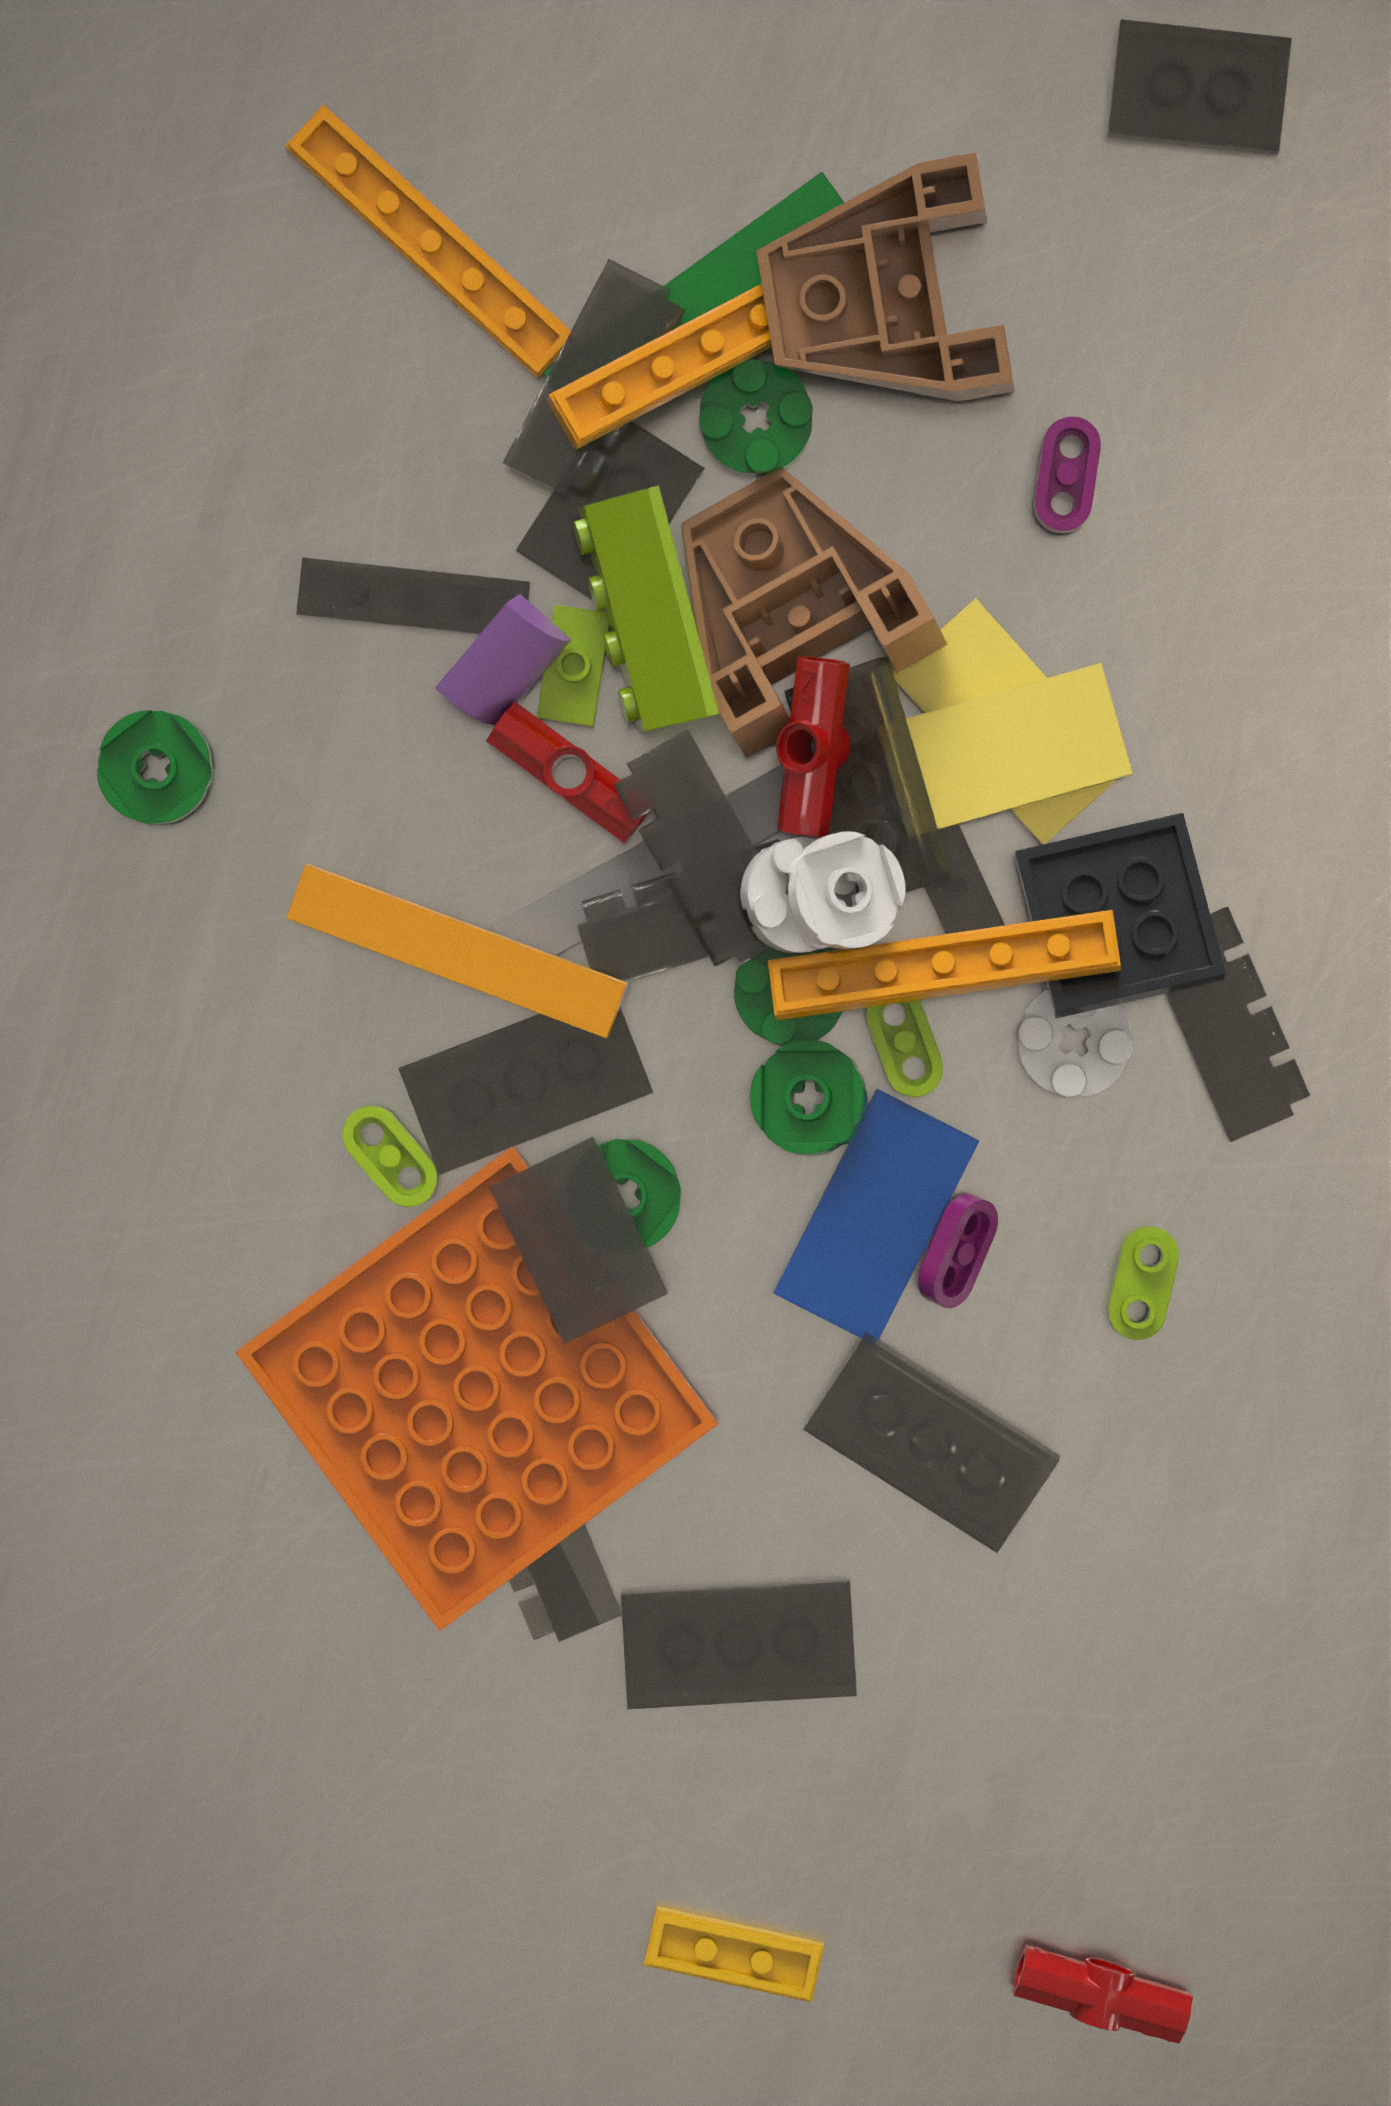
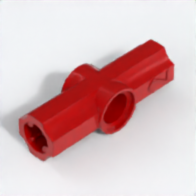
(819, 714)
(538, 751)
(1102, 1994)

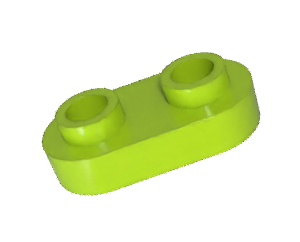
(905, 1041)
(389, 1157)
(1142, 1283)

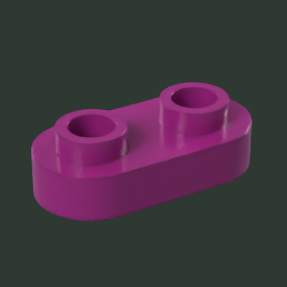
(1066, 475)
(958, 1250)

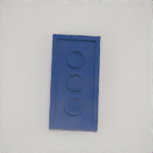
(876, 1216)

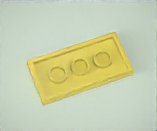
(981, 662)
(1019, 746)

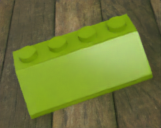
(646, 610)

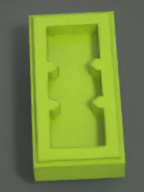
(574, 678)

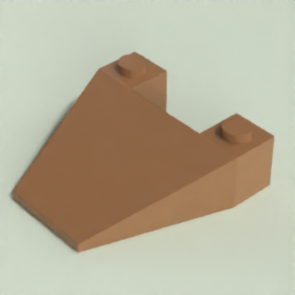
(864, 295)
(784, 581)

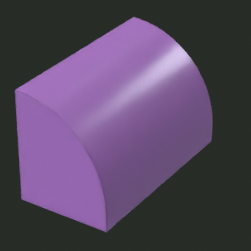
(503, 661)

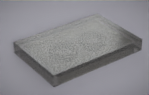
(1199, 87)
(633, 465)
(579, 1240)

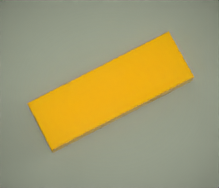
(734, 1954)

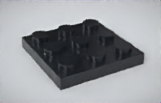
(1157, 906)

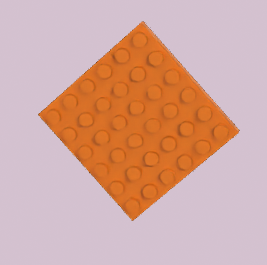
(457, 1407)

